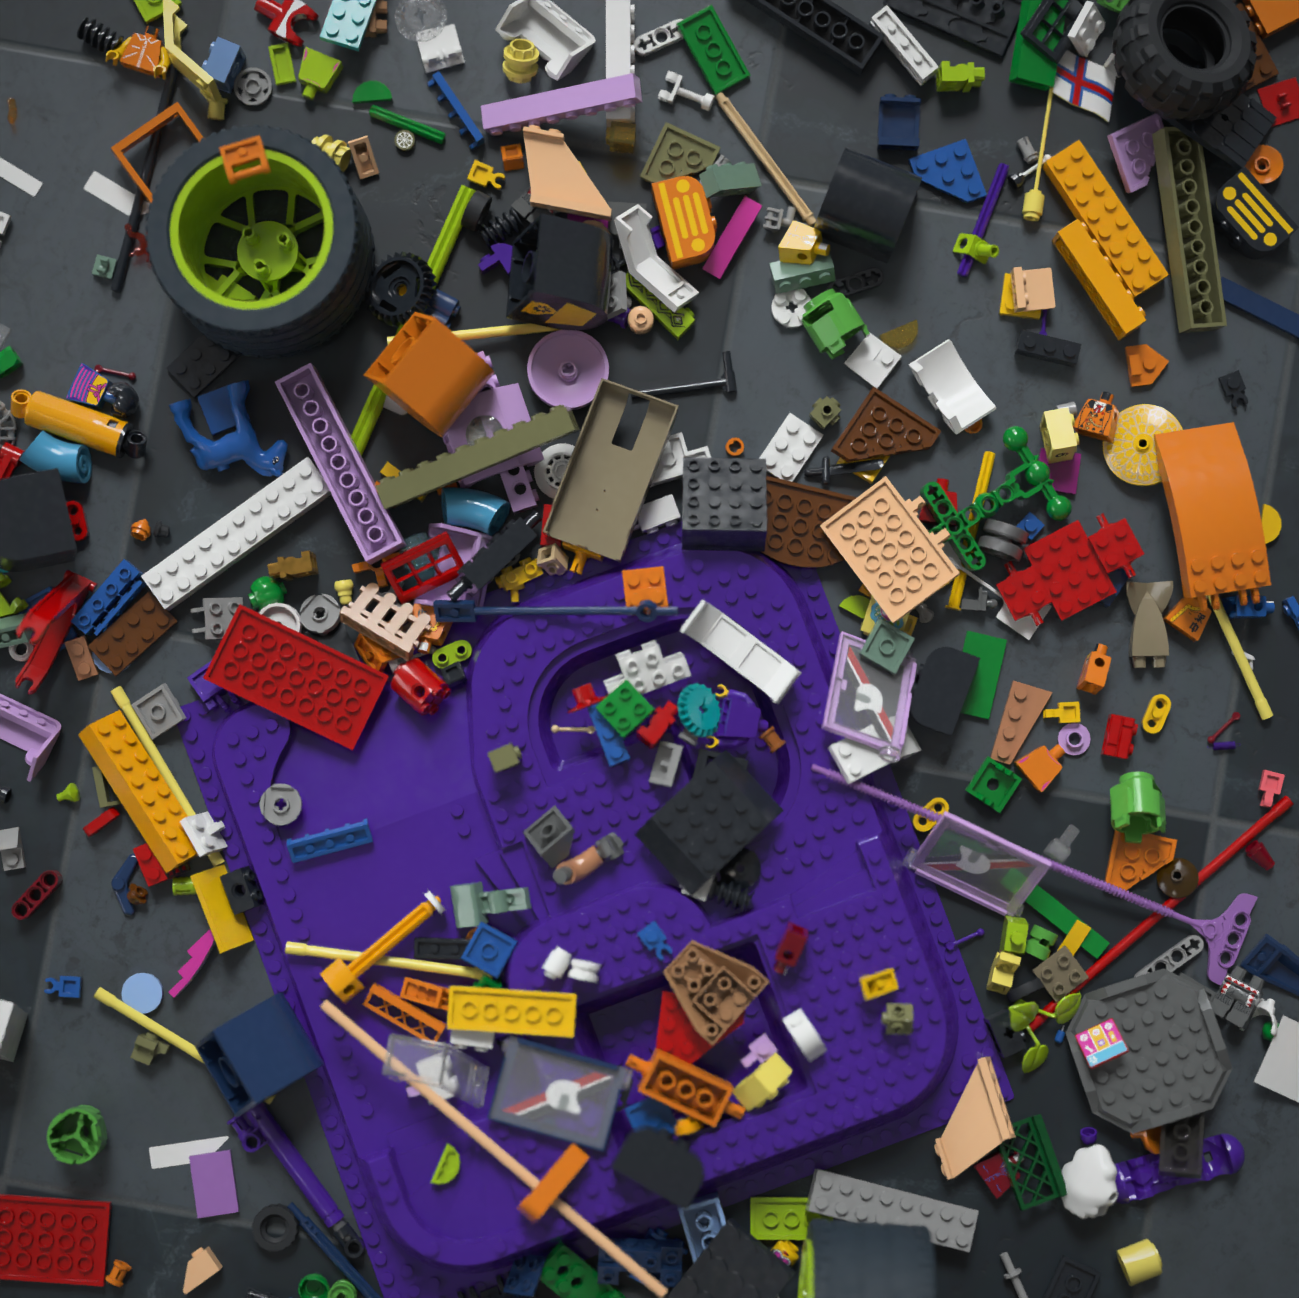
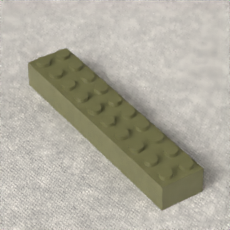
(1189, 231)
(478, 457)

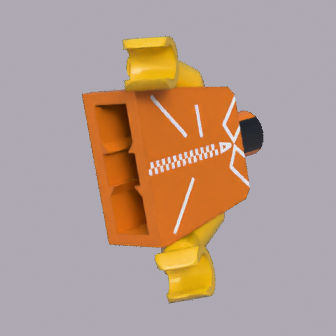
(142, 54)

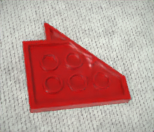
(677, 1033)

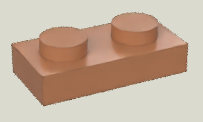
(81, 657)

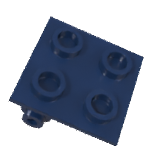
(525, 1276)

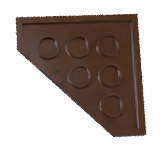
(883, 429)

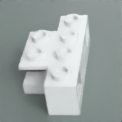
(671, 463)
(648, 669)

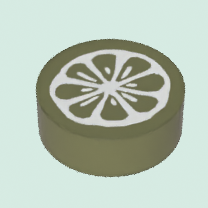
(404, 140)

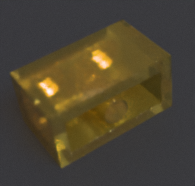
(621, 137)

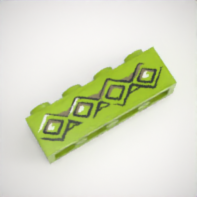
(676, 323)

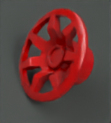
(585, 697)

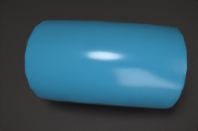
(50, 453)
(473, 509)

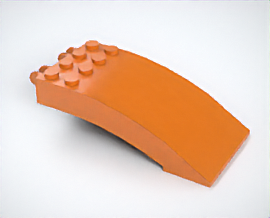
(1213, 513)

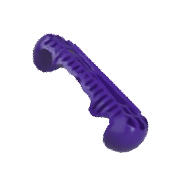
(1140, 1178)

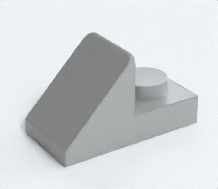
(12, 849)

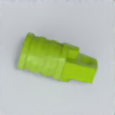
(183, 886)

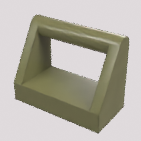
(103, 790)

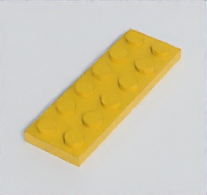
(512, 1011)

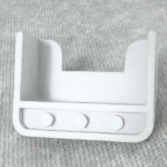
(550, 30)

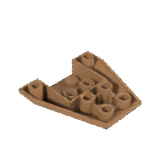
(712, 988)

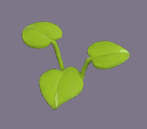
(1024, 1013)

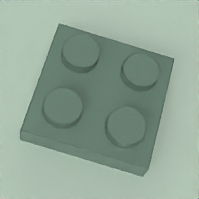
(886, 646)

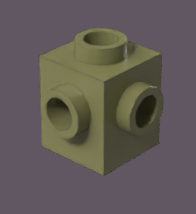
(820, 417)
(898, 1019)

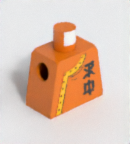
(1188, 618)
(438, 630)

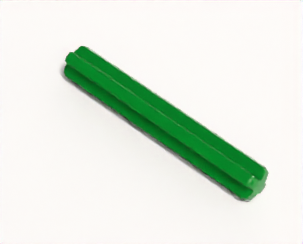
(407, 124)

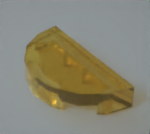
(901, 336)

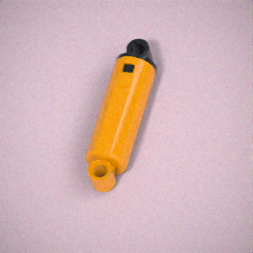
(78, 424)

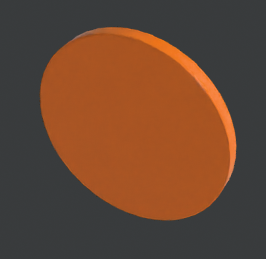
(1150, 1139)

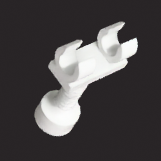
(705, 101)

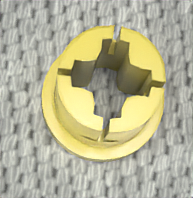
(216, 110)

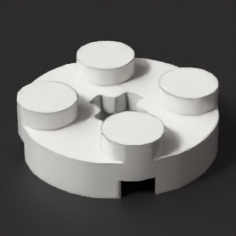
(785, 317)

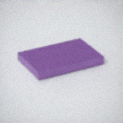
(214, 1183)

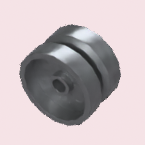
(1003, 540)

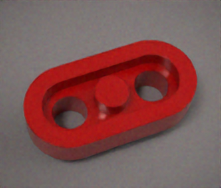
(78, 520)

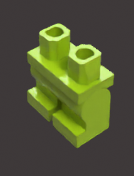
(958, 77)

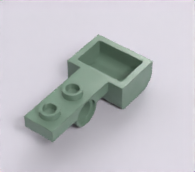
(473, 904)

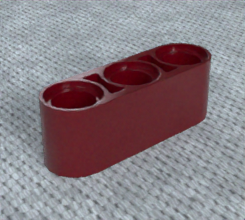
(45, 889)

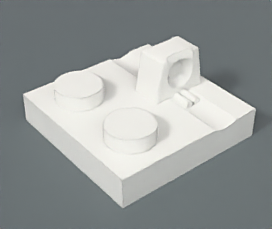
(204, 833)

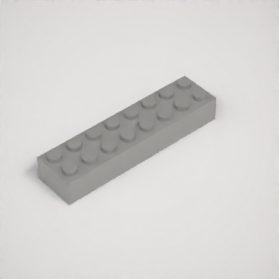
(868, 1202)

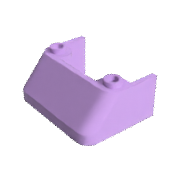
(28, 731)

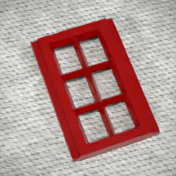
(415, 552)

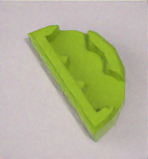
(856, 605)
(447, 1167)

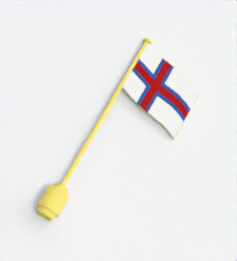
(1083, 86)

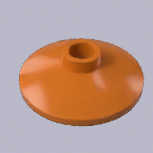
(1268, 157)

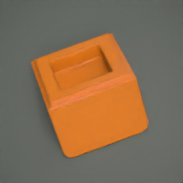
(512, 157)

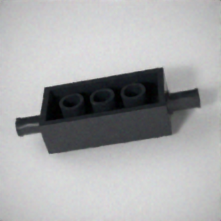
(493, 559)

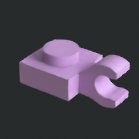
(760, 1049)

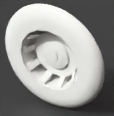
(557, 469)

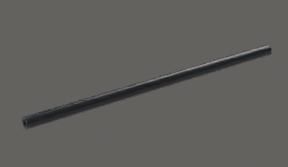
(145, 176)

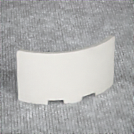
(951, 387)

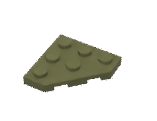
(678, 155)

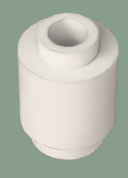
(557, 963)

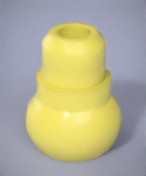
(344, 590)

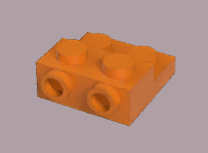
(645, 585)

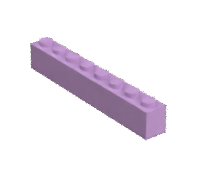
(562, 104)

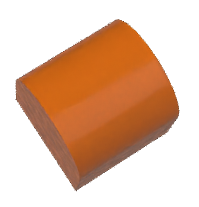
(429, 372)

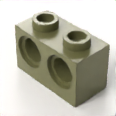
(505, 757)

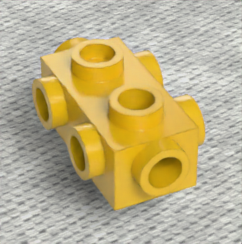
(514, 578)

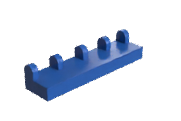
(458, 110)
(329, 841)

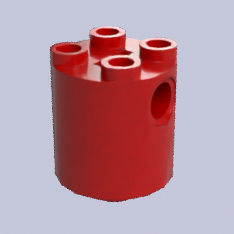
(419, 686)

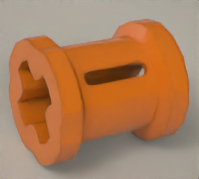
(118, 1266)

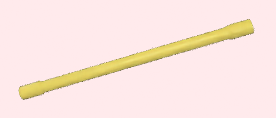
(497, 331)
(1260, 701)
(124, 703)
(306, 950)
(111, 1001)

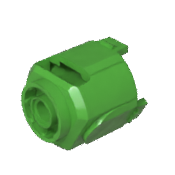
(832, 321)
(1137, 806)
(68, 1133)

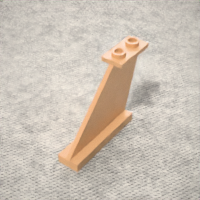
(558, 177)
(976, 1124)

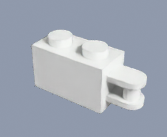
(658, 513)

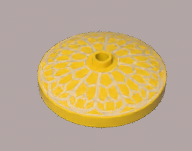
(1125, 456)

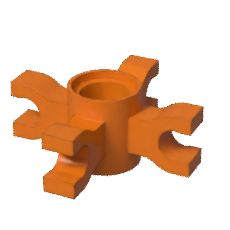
(380, 575)

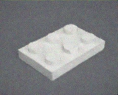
(790, 448)

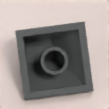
(551, 836)

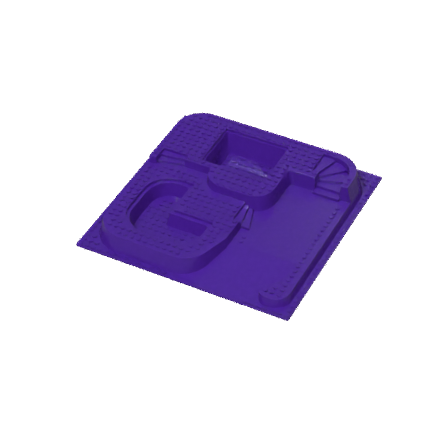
(453, 820)

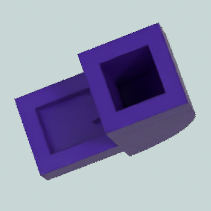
(501, 255)

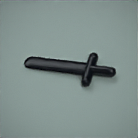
(827, 469)

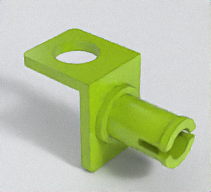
(976, 248)

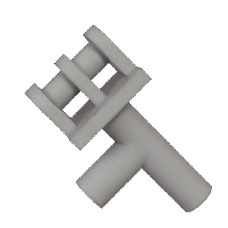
(778, 220)

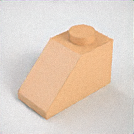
(200, 1268)

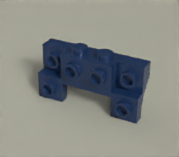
(649, 1254)

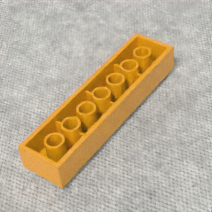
(1105, 216)
(140, 788)

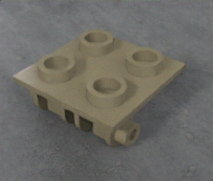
(1060, 973)

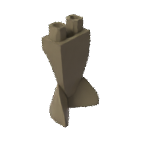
(1148, 628)

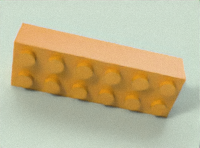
(1099, 279)

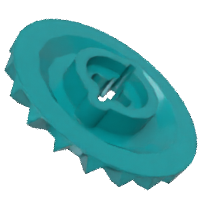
(693, 719)

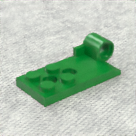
(576, 1267)

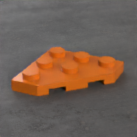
(1136, 861)

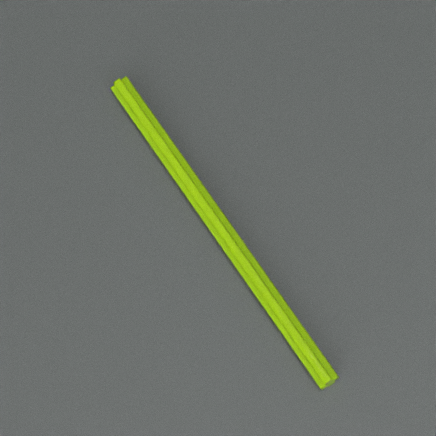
(437, 261)

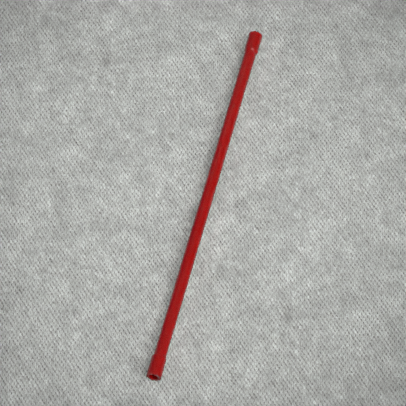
(1276, 811)

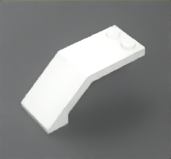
(646, 265)
(859, 760)

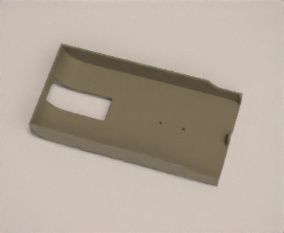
(602, 467)

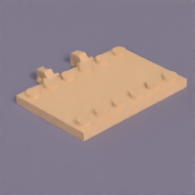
(891, 548)

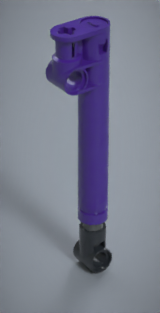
(262, 1125)

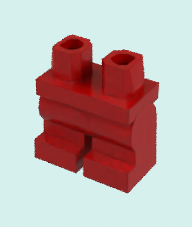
(658, 725)

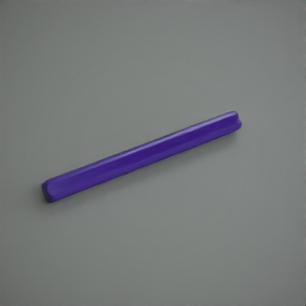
(985, 214)

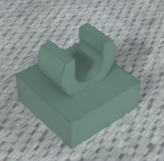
(104, 267)

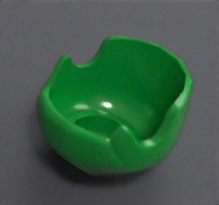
(313, 1286)

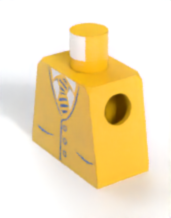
(802, 244)

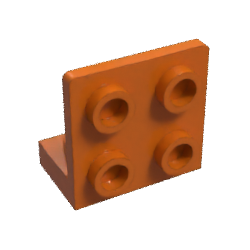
(373, 653)

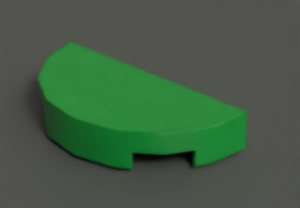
(371, 92)

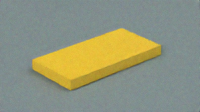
(227, 928)

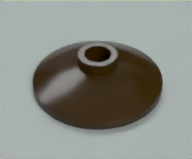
(1178, 887)

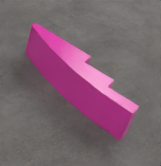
(732, 237)

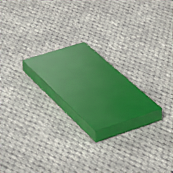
(713, 50)
(984, 683)

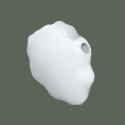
(1090, 1182)

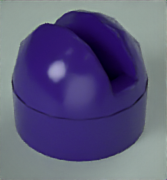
(1092, 1132)

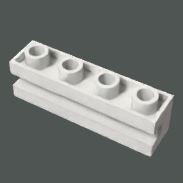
(904, 45)

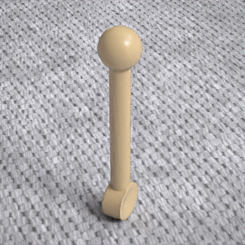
(590, 729)

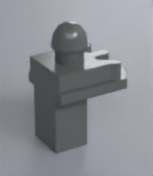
(981, 604)

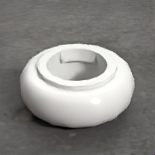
(12, 651)

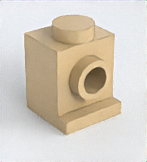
(556, 563)

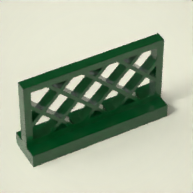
(1047, 1160)

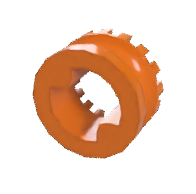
(730, 442)

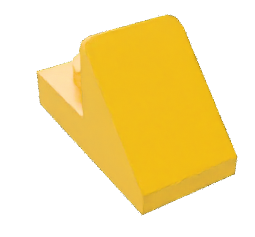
(878, 983)

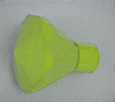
(71, 793)

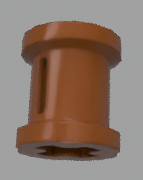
(772, 740)

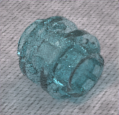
(412, 541)

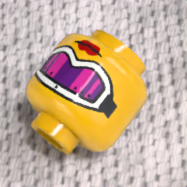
(786, 1252)

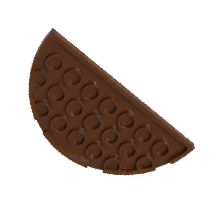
(795, 522)

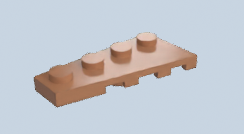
(1019, 715)

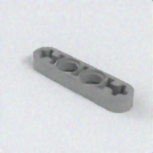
(1166, 957)

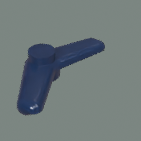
(120, 884)

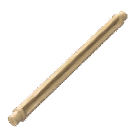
(765, 158)

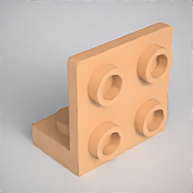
(1032, 289)

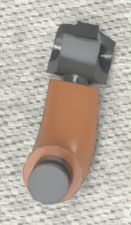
(588, 861)

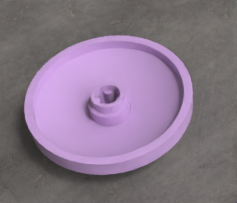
(567, 368)

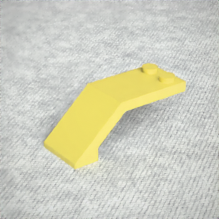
(172, 33)

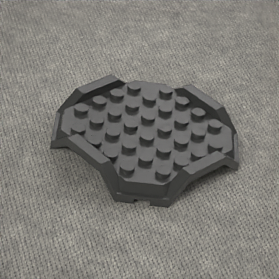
(1173, 1055)

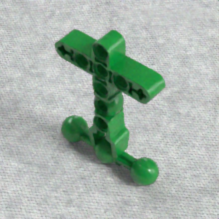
(1036, 474)

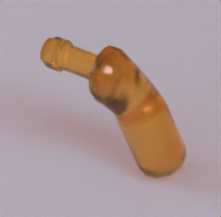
(12, 110)

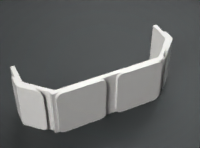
(741, 650)

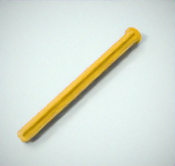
(981, 487)

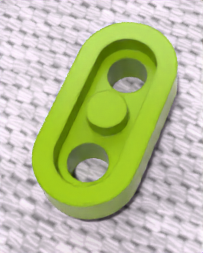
(452, 654)

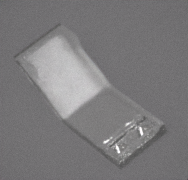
(437, 1066)

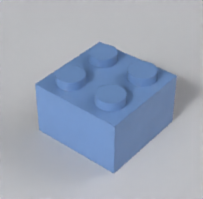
(224, 63)

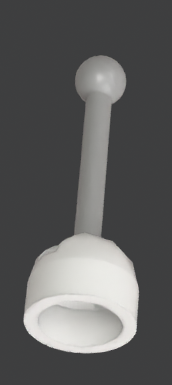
(393, 664)

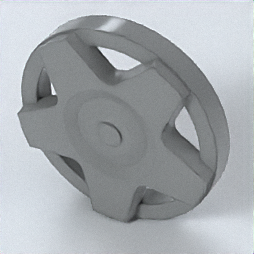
(253, 86)

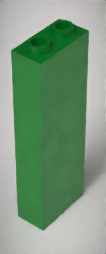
(1028, 64)

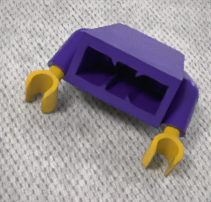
(737, 720)

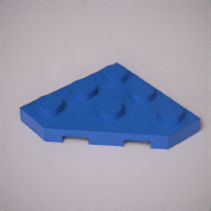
(950, 171)

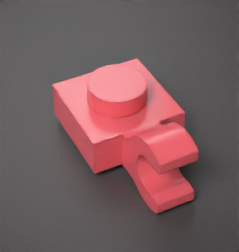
(1271, 784)

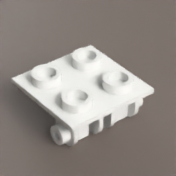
(442, 50)

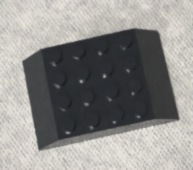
(708, 822)

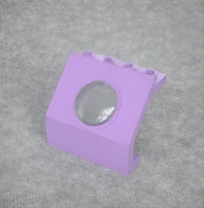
(484, 415)

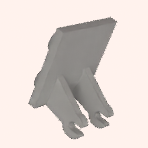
(218, 615)

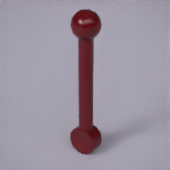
(99, 369)
(1235, 716)

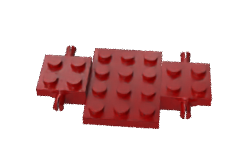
(1070, 569)

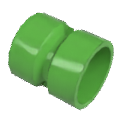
(1040, 950)
(343, 1289)

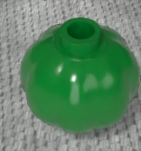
(265, 592)

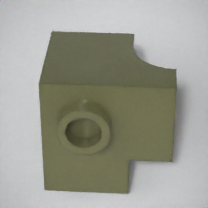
(148, 1047)

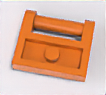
(243, 153)

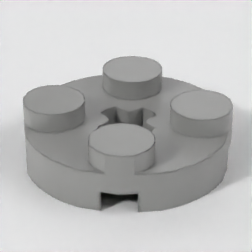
(328, 621)
(271, 811)

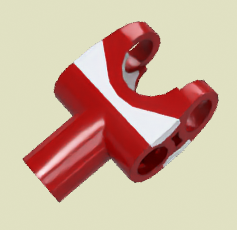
(285, 17)

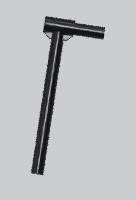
(727, 382)

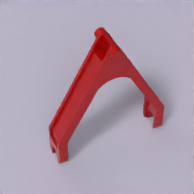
(51, 625)

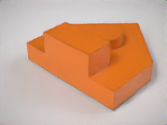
(1143, 364)

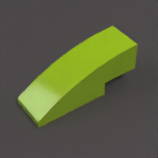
(234, 292)

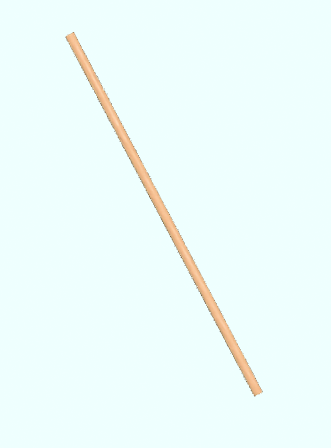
(500, 1154)

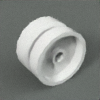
(285, 614)

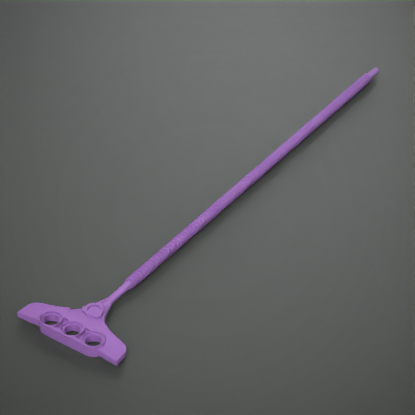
(1214, 931)

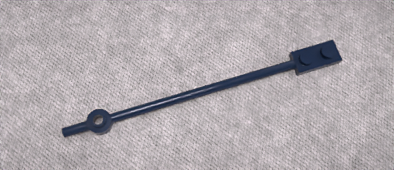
(467, 611)

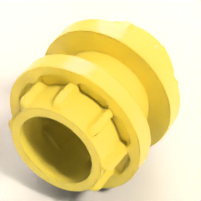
(520, 60)
(336, 150)

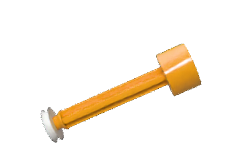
(344, 978)

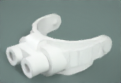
(1266, 1008)

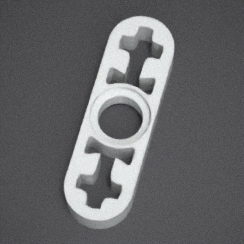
(663, 29)

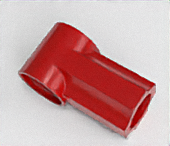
(9, 460)

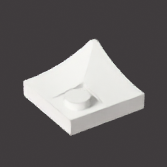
(873, 360)

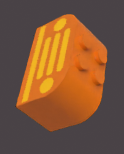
(684, 220)

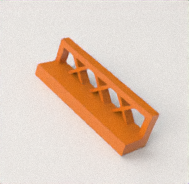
(407, 1007)

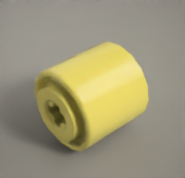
(1139, 1262)

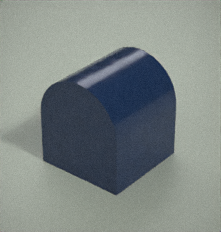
(258, 1054)

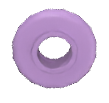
(1064, 734)

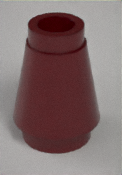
(1258, 853)

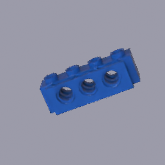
(105, 598)

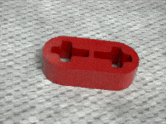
(101, 821)

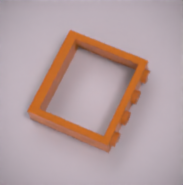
(144, 132)

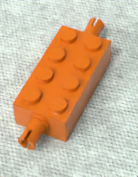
(685, 1087)

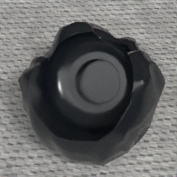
(126, 401)

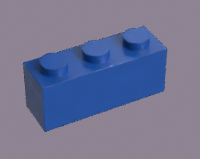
(609, 738)

